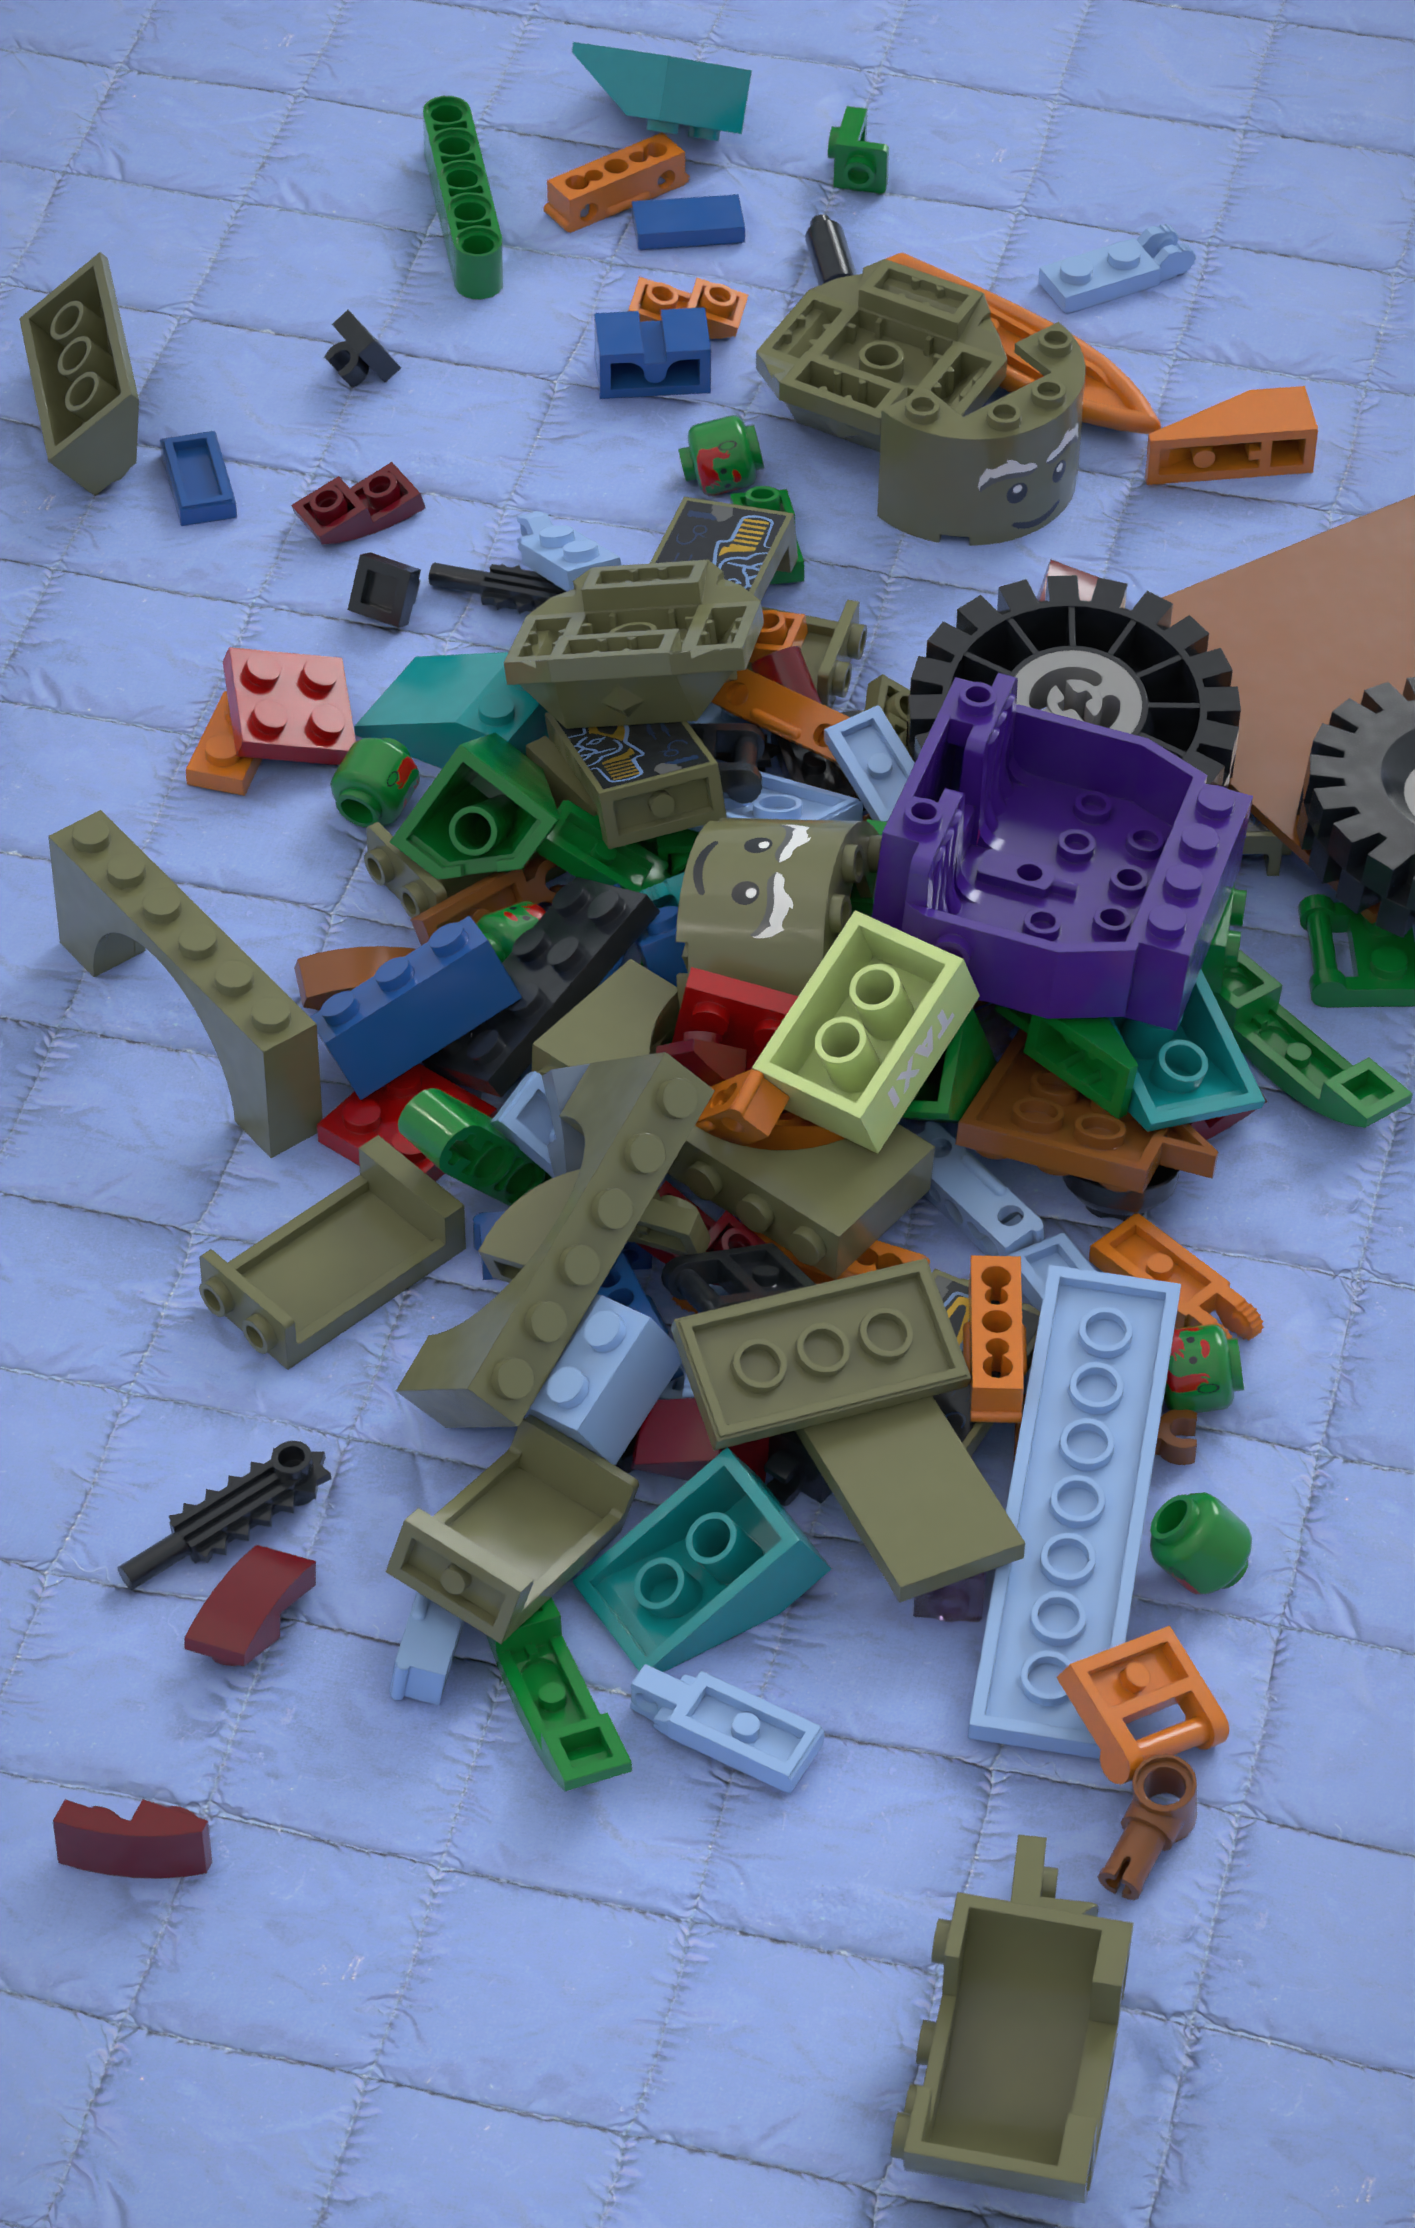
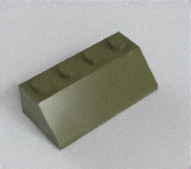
(83, 378)

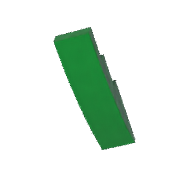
(1081, 1053)

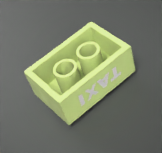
(868, 1030)

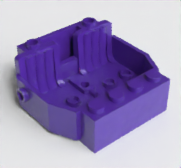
(1059, 859)

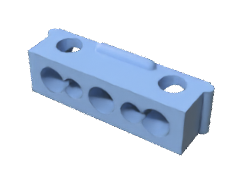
(977, 1199)
(425, 1652)

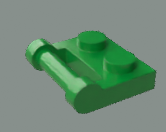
(1380, 960)

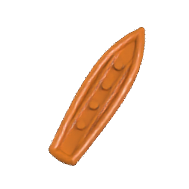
(1109, 394)

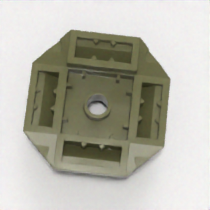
(877, 341)
(636, 644)

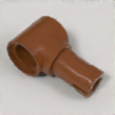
(1149, 1825)

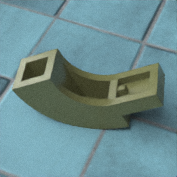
(515, 1237)

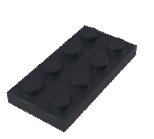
(554, 971)

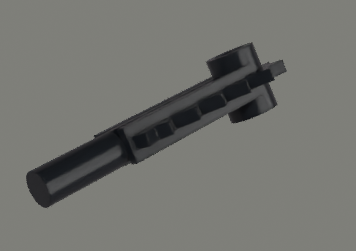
(501, 587)
(231, 1513)

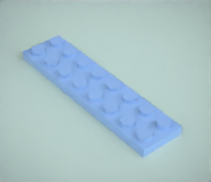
(1075, 1501)

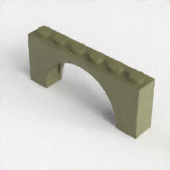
(121, 902)
(812, 1201)
(498, 1359)

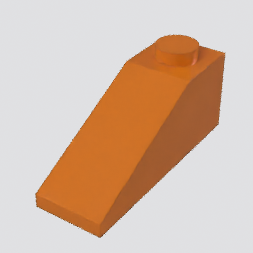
(1239, 438)

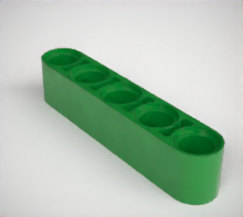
(463, 197)

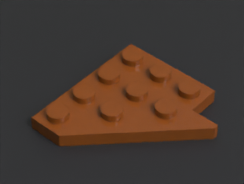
(1047, 1123)

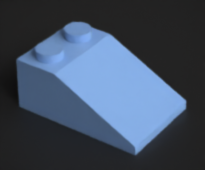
(607, 1378)

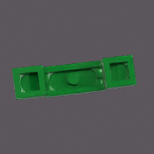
(1298, 1057)
(555, 1704)

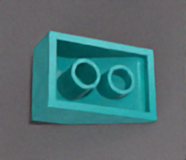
(670, 89)
(451, 702)
(1190, 1070)
(701, 1568)

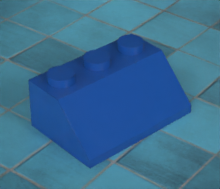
(414, 1006)

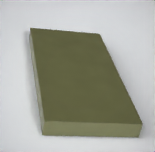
(820, 1353)
(913, 1496)

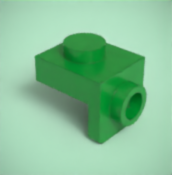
(856, 162)

